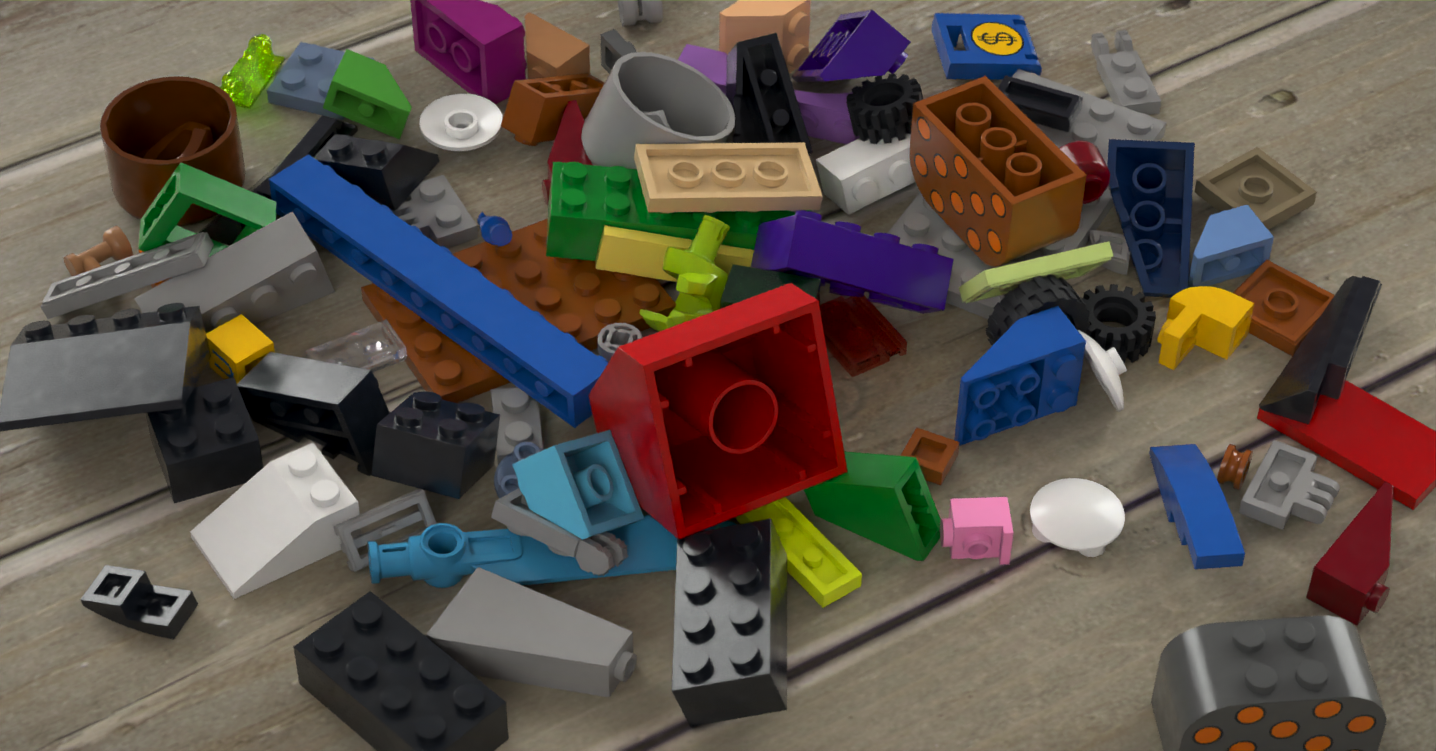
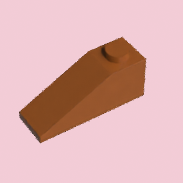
(539, 105)

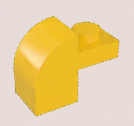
(1203, 318)

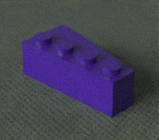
(855, 261)

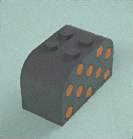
(1268, 688)

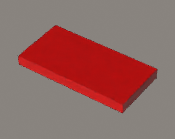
(1368, 442)

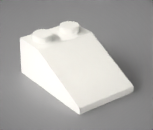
(277, 522)

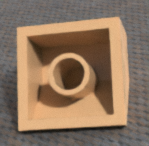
(763, 17)

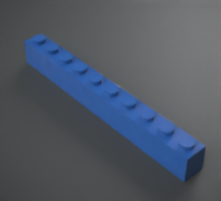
(440, 288)

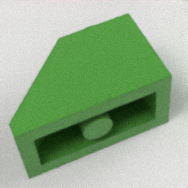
(368, 95)

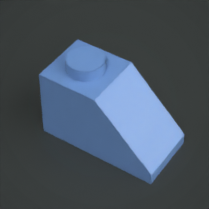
(1230, 247)

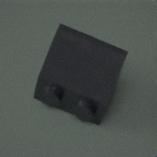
(379, 168)

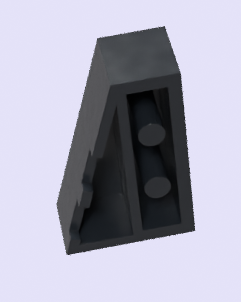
(763, 94)
(318, 402)

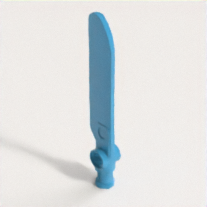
(447, 554)

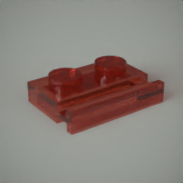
(859, 334)

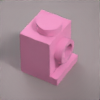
(978, 529)

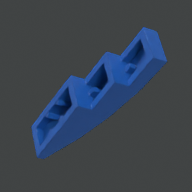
(1197, 506)

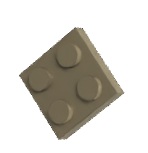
(1259, 183)

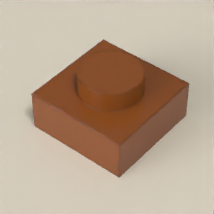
(933, 454)

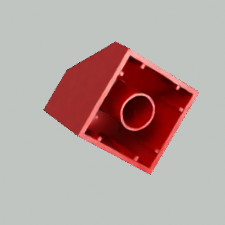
(724, 410)

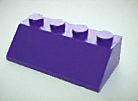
(854, 47)

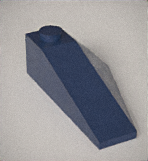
(1154, 206)

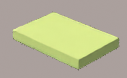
(1065, 264)

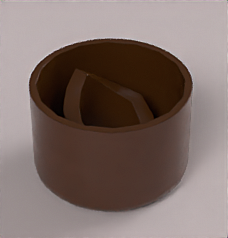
(168, 123)

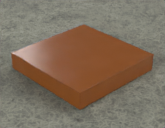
(1283, 306)

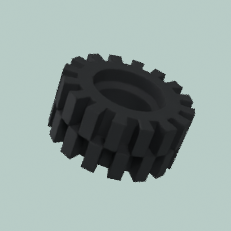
(883, 108)
(1123, 309)

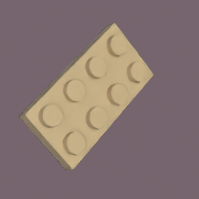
(727, 177)

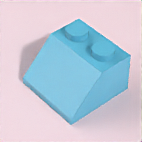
(580, 486)

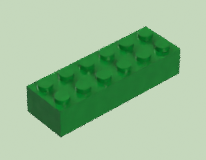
(595, 196)

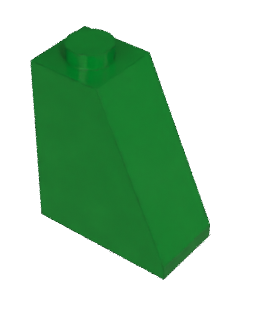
(881, 501)

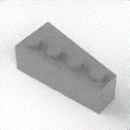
(252, 277)

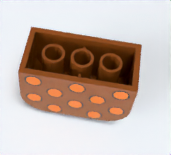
(993, 173)

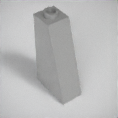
(532, 638)

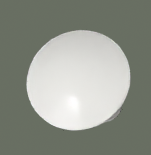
(1077, 515)

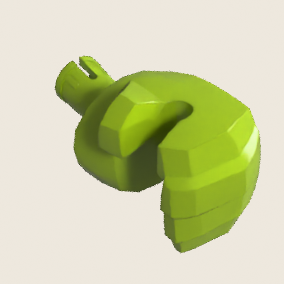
(697, 277)

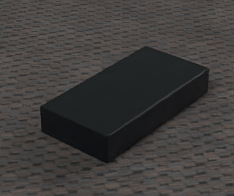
(1043, 104)

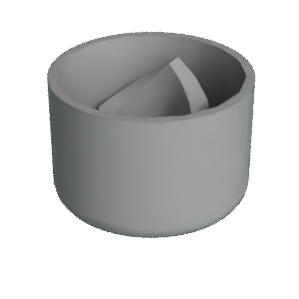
(653, 102)

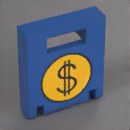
(993, 45)

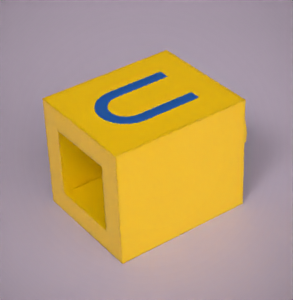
(237, 348)

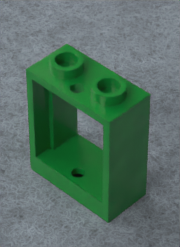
(194, 186)

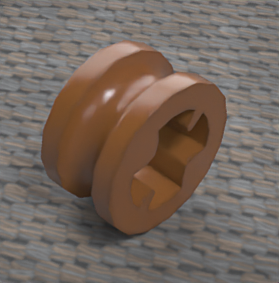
(1234, 466)

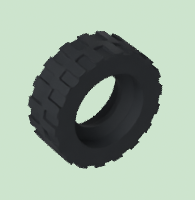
(1034, 297)

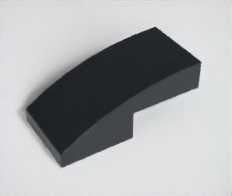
(133, 601)

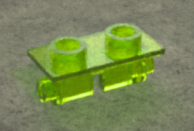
(252, 72)

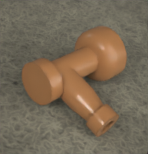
(114, 245)

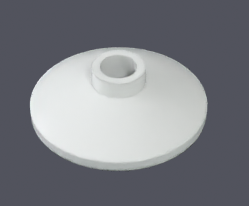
(460, 122)
(1107, 368)

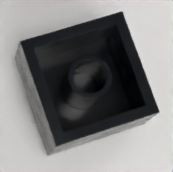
(206, 442)
(436, 444)

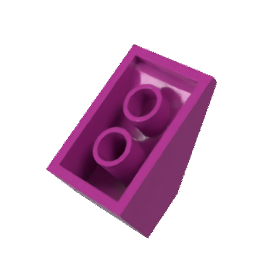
(471, 44)

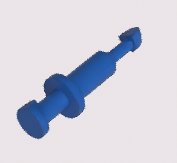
(494, 229)

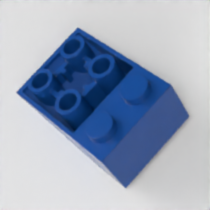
(1021, 377)

